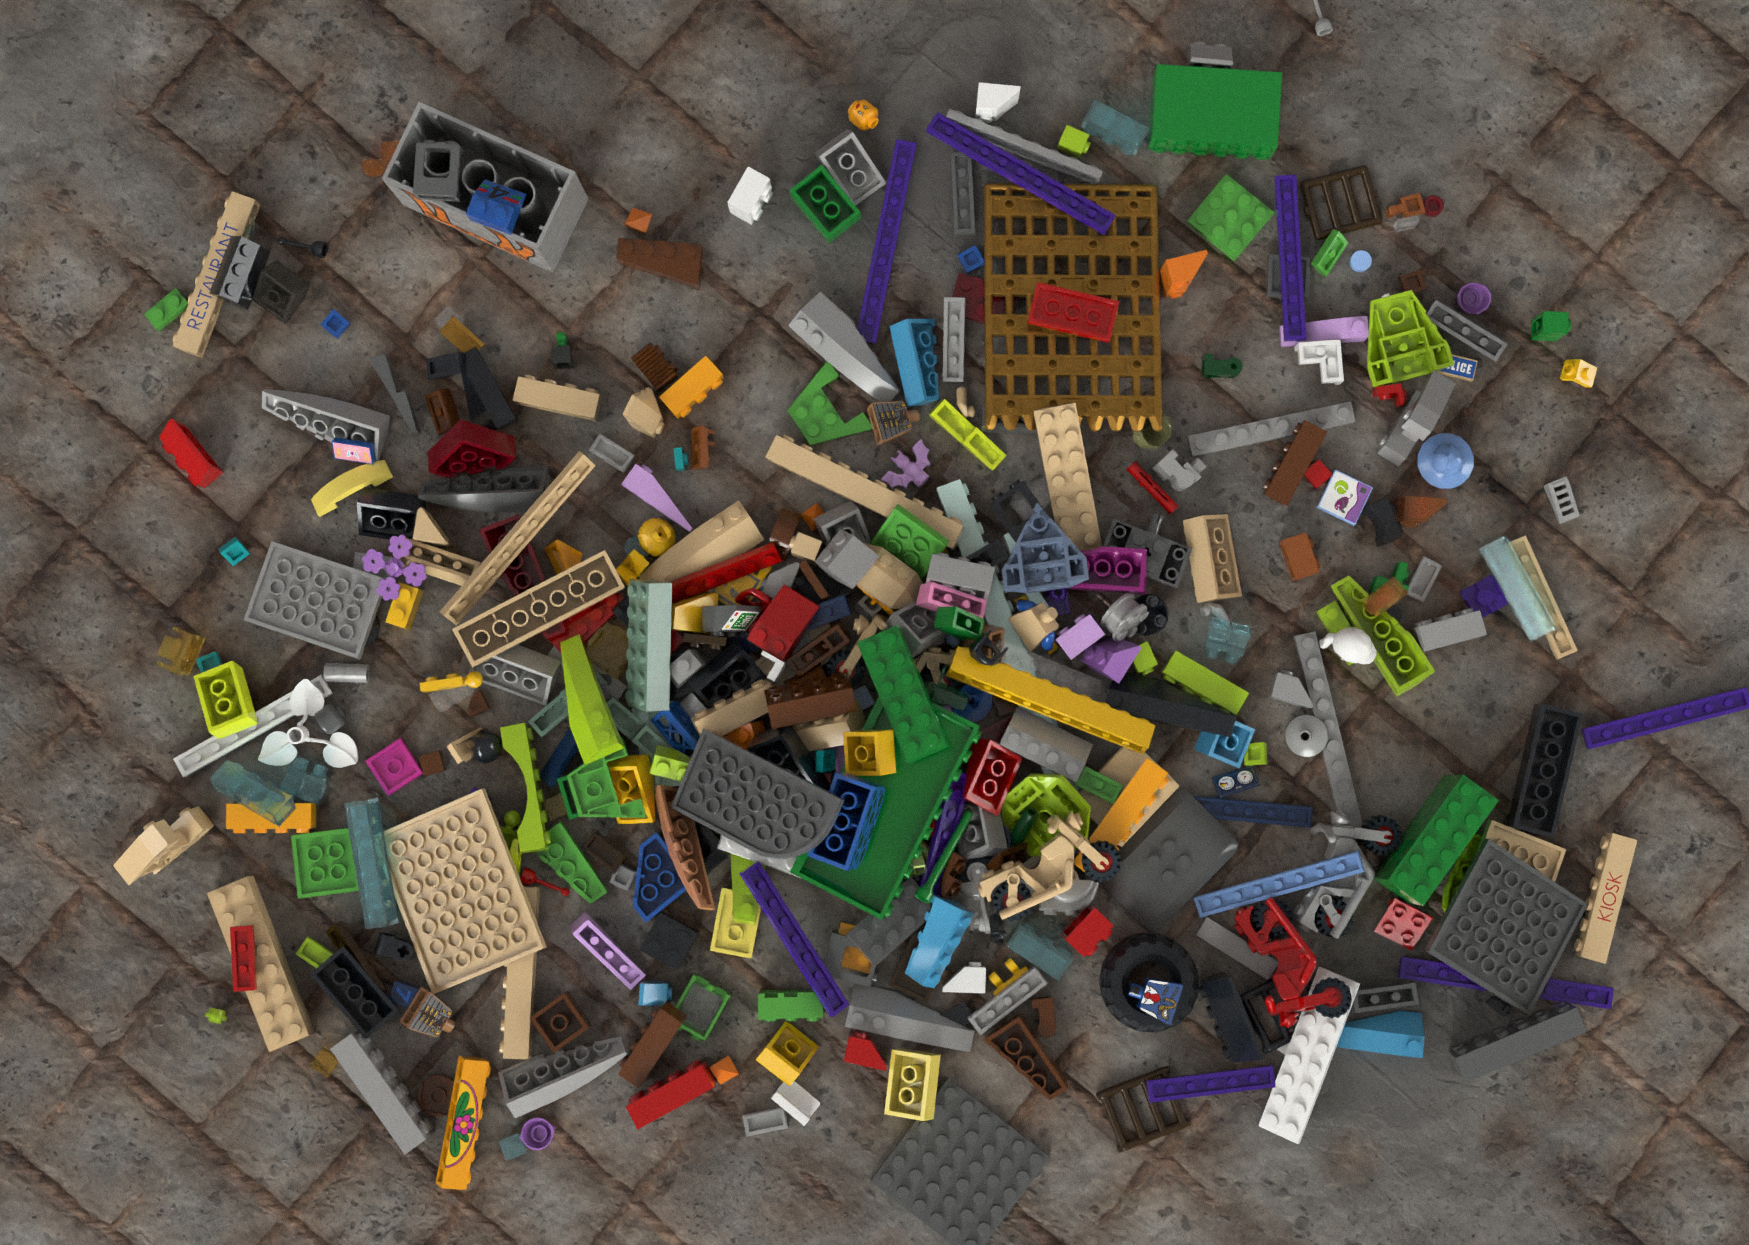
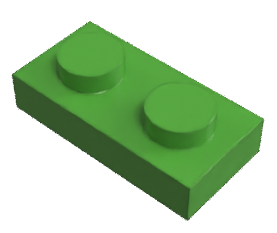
(1329, 252)
(167, 309)
(1099, 785)

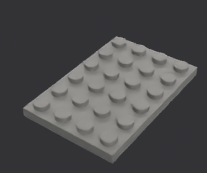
(315, 600)

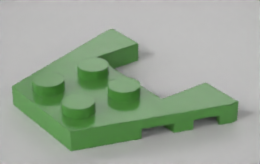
(818, 417)
(596, 793)

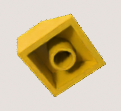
(787, 1053)

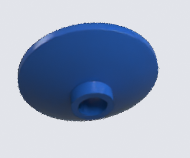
(978, 707)

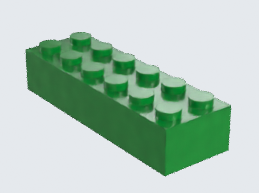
(903, 694)

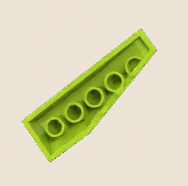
(1396, 649)
(587, 707)

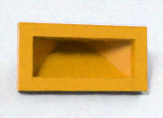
(562, 556)

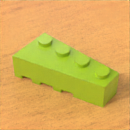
(744, 904)

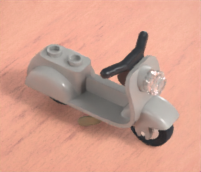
(1070, 902)

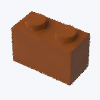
(1299, 556)

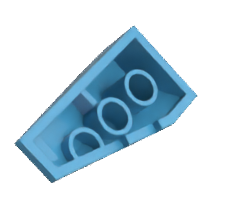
(1390, 1033)

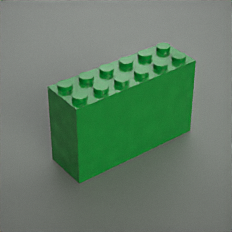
(1214, 111)
(1435, 838)

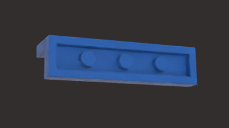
(679, 723)

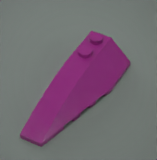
(1115, 570)

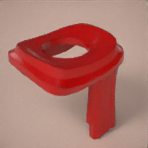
(764, 598)

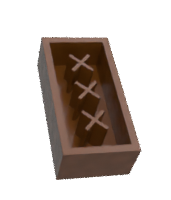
(810, 700)

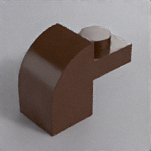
(783, 531)

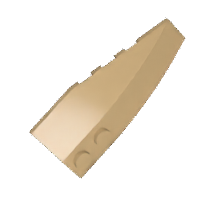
(713, 542)

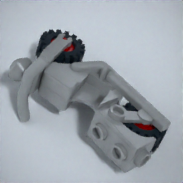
(1334, 915)

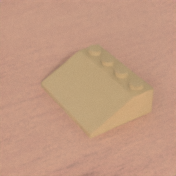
(1122, 769)

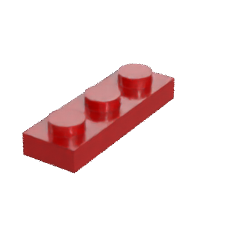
(243, 958)

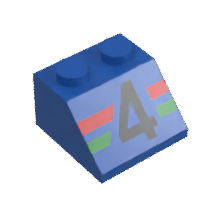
(495, 206)

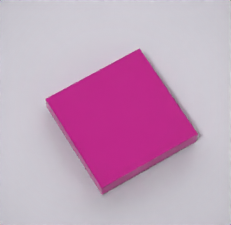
(394, 766)

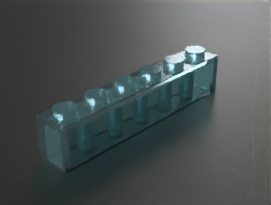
(371, 863)

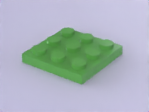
(1230, 217)
(909, 540)
(324, 863)

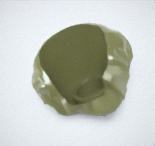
(1151, 439)

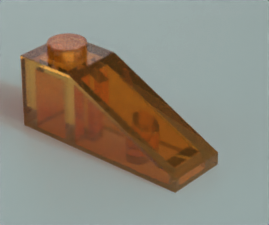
(1384, 596)

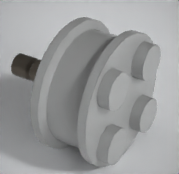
(1122, 615)

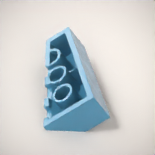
(916, 360)
(938, 940)

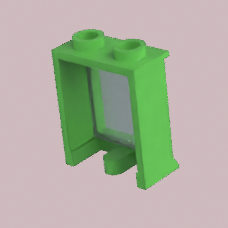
(703, 1005)

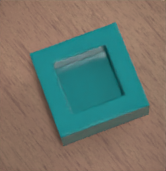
(681, 459)
(234, 551)
(208, 661)
(825, 760)

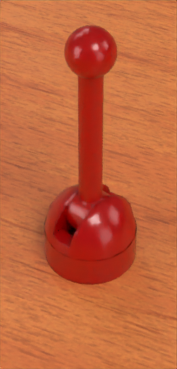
(529, 877)

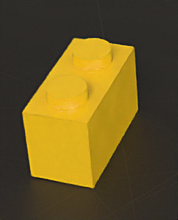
(404, 607)

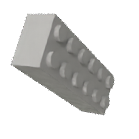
(383, 1091)

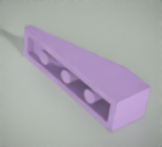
(1343, 329)
(646, 487)
(606, 950)

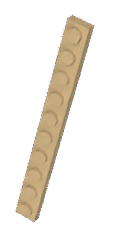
(517, 538)

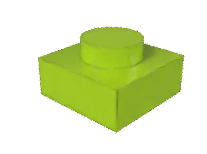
(1256, 754)

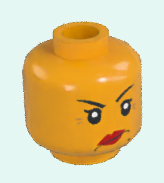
(863, 115)

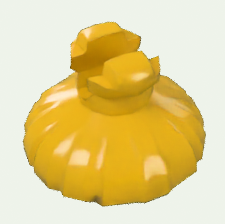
(651, 541)

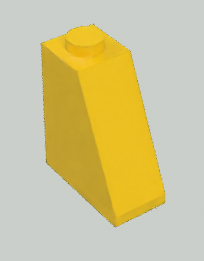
(687, 614)

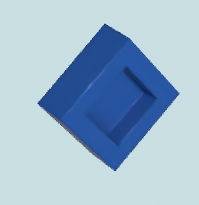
(971, 259)
(335, 324)

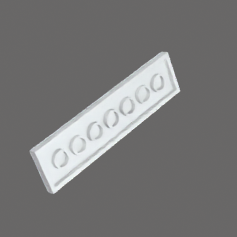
(1304, 1067)

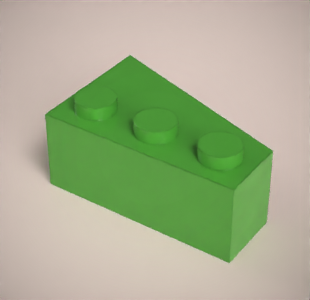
(789, 1005)

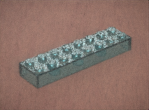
(1517, 588)

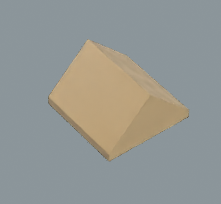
(428, 530)

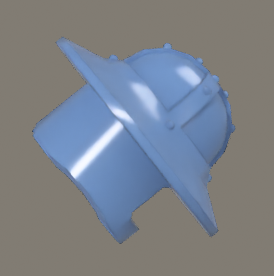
(1445, 461)

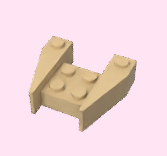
(162, 844)

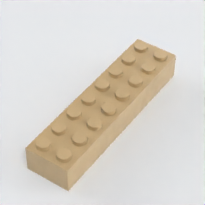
(538, 608)
(277, 997)

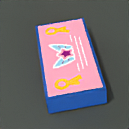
(353, 450)

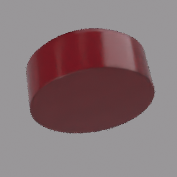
(1433, 206)

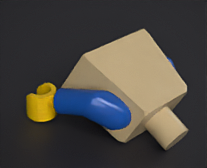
(1035, 624)

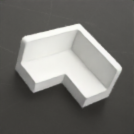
(1327, 354)

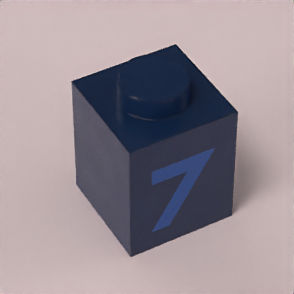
(403, 993)

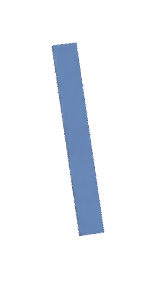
(1279, 883)

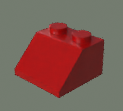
(864, 1051)

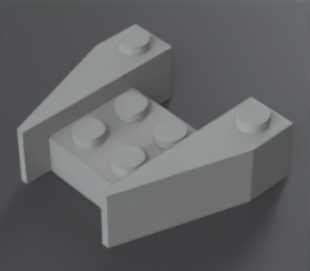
(1416, 419)

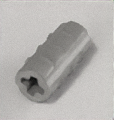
(346, 672)

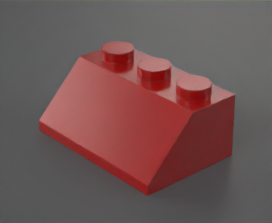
(189, 454)

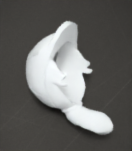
(1351, 645)

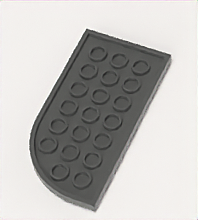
(754, 800)

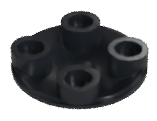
(1157, 615)

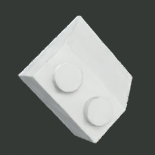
(995, 100)

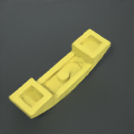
(349, 483)

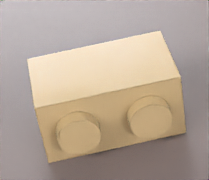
(805, 547)

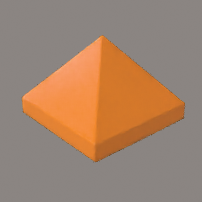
(810, 514)

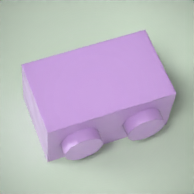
(1079, 636)

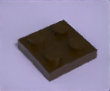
(713, 641)

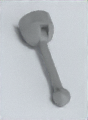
(1323, 25)

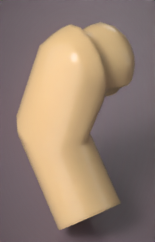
(961, 395)

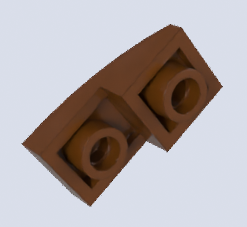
(950, 883)

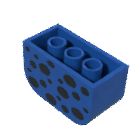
(855, 823)

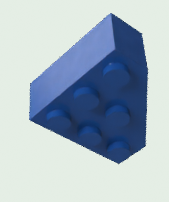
(656, 878)

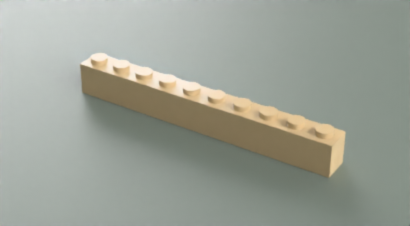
(858, 487)

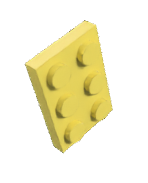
(732, 936)

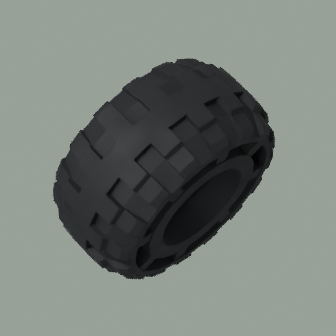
(1140, 949)

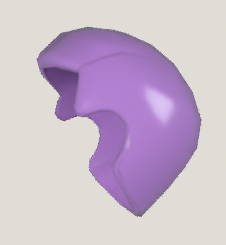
(1473, 298)

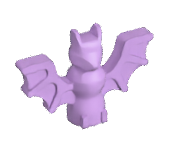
(912, 470)

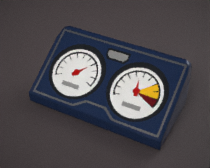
(1235, 781)

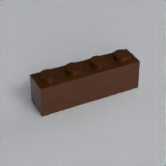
(1294, 462)
(652, 1044)

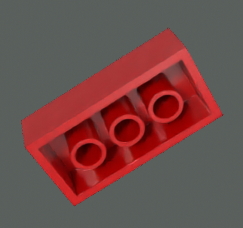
(671, 1094)

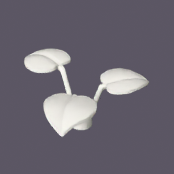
(278, 746)

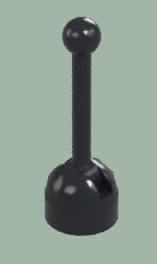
(318, 248)

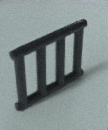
(1262, 989)

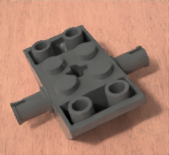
(1166, 557)

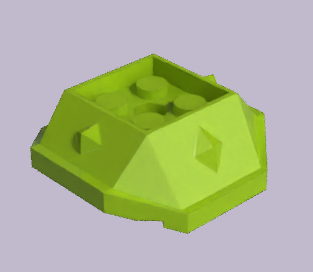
(1045, 794)

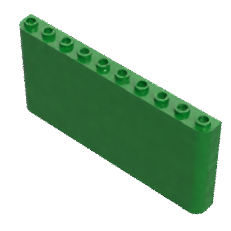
(904, 821)

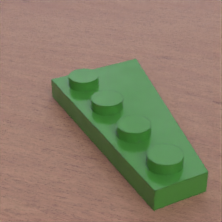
(572, 864)

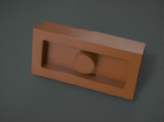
(699, 447)

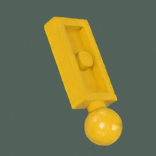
(473, 679)

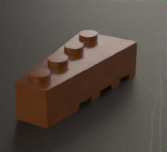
(663, 259)
(1025, 1052)

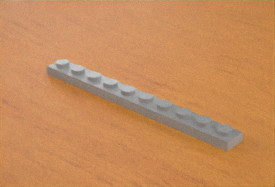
(1323, 708)

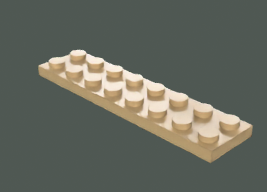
(1067, 474)

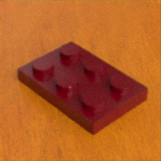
(973, 290)

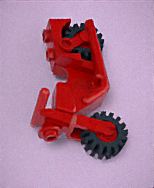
(1295, 964)

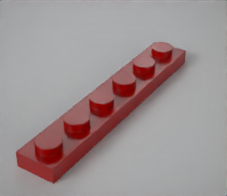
(725, 572)

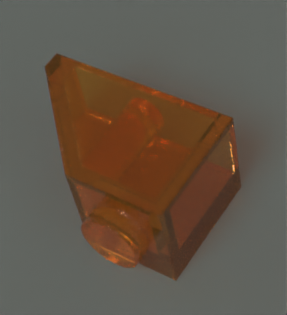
(1418, 510)

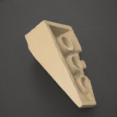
(644, 413)

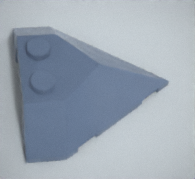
(1043, 558)

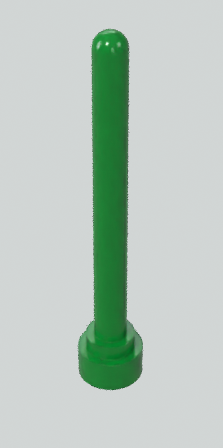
(925, 892)

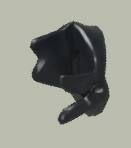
(978, 655)

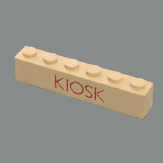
(1605, 897)

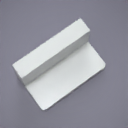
(777, 669)
(796, 1101)

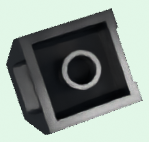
(709, 842)

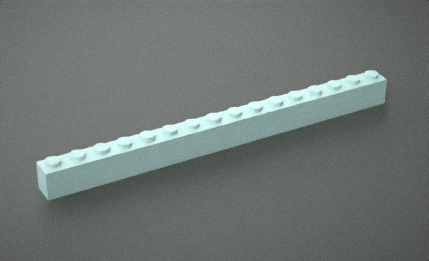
(997, 610)

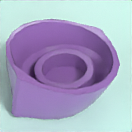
(537, 1133)

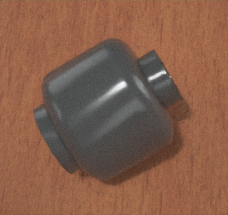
(329, 719)

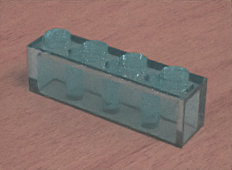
(253, 792)

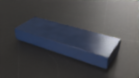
(559, 759)

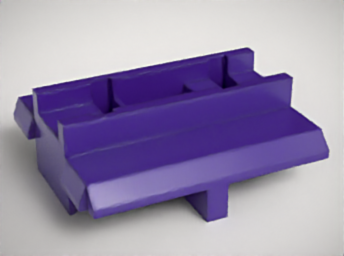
(1484, 596)

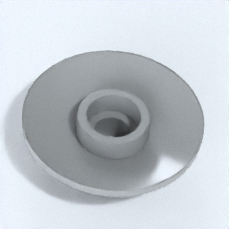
(1317, 735)

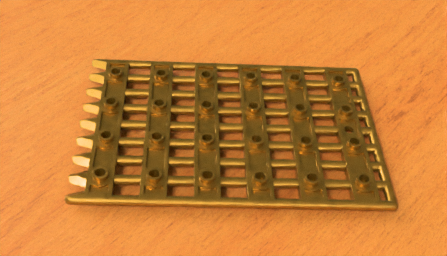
(1112, 286)

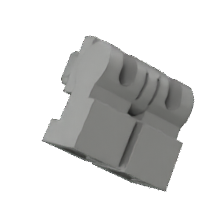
(1179, 476)

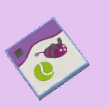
(1344, 497)

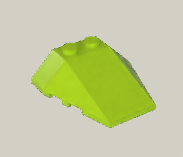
(1403, 341)

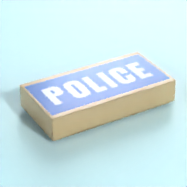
(1463, 368)

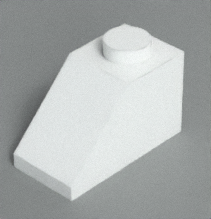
(967, 979)

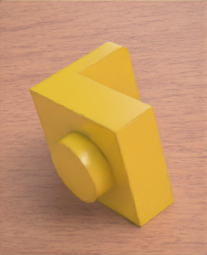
(1578, 372)
(632, 567)

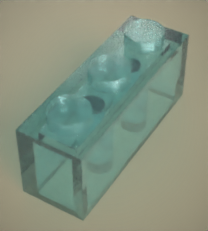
(1114, 128)
(1039, 951)

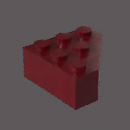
(471, 450)

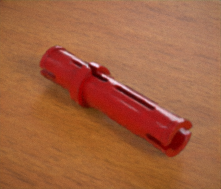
(1152, 487)

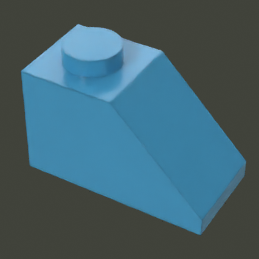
(654, 992)

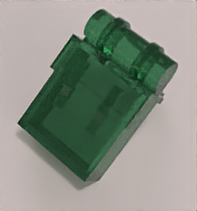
(947, 695)

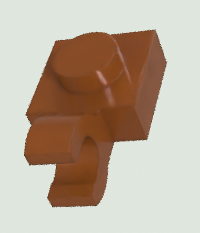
(1408, 206)

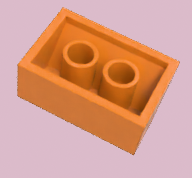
(1179, 272)

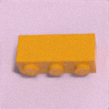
(692, 387)

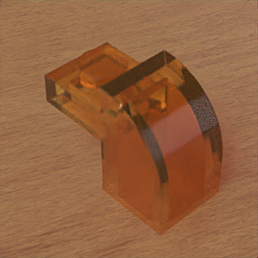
(376, 167)

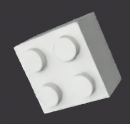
(750, 195)

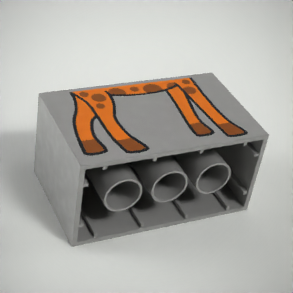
(552, 191)

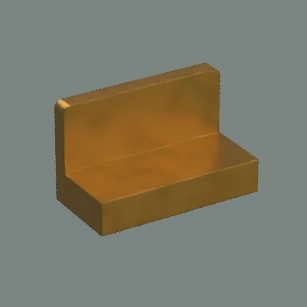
(460, 335)

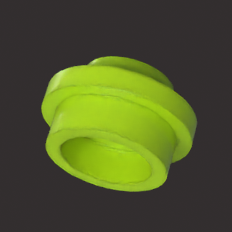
(216, 1015)

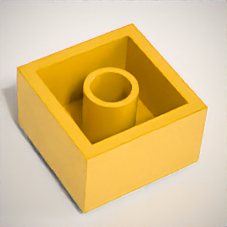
(869, 752)

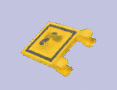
(730, 590)

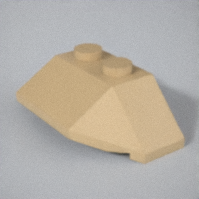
(890, 580)

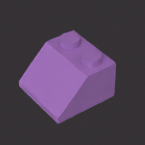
(1110, 657)

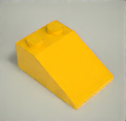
(634, 782)

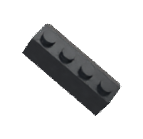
(354, 992)

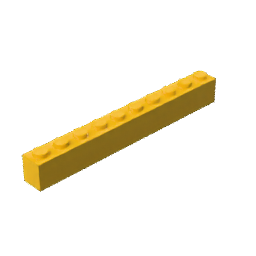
(1052, 701)

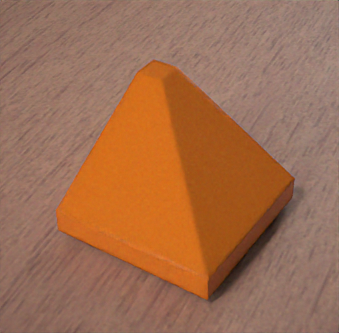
(638, 220)
(724, 1069)

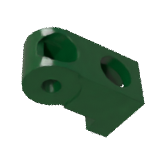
(1220, 368)

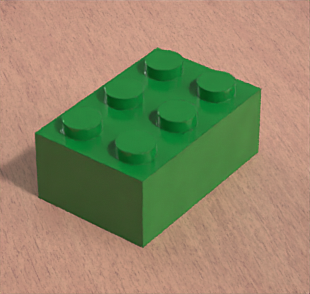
(825, 204)

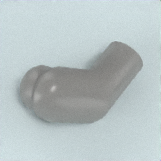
(1214, 609)

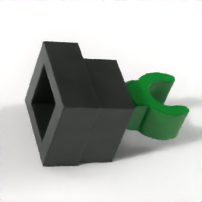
(562, 353)

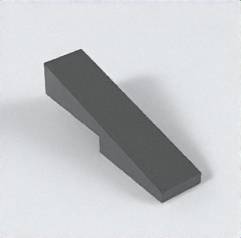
(402, 399)

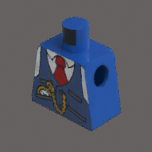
(1157, 998)

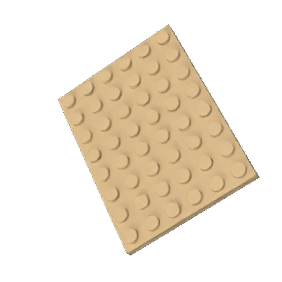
(460, 892)

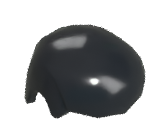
(487, 746)

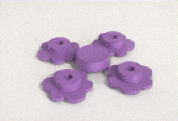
(394, 567)

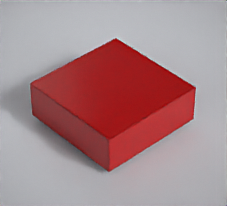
(1317, 474)

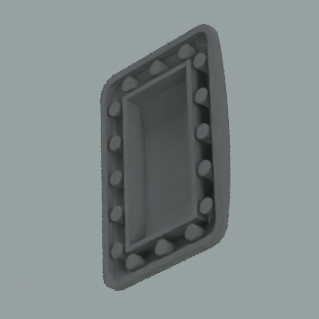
(1170, 860)

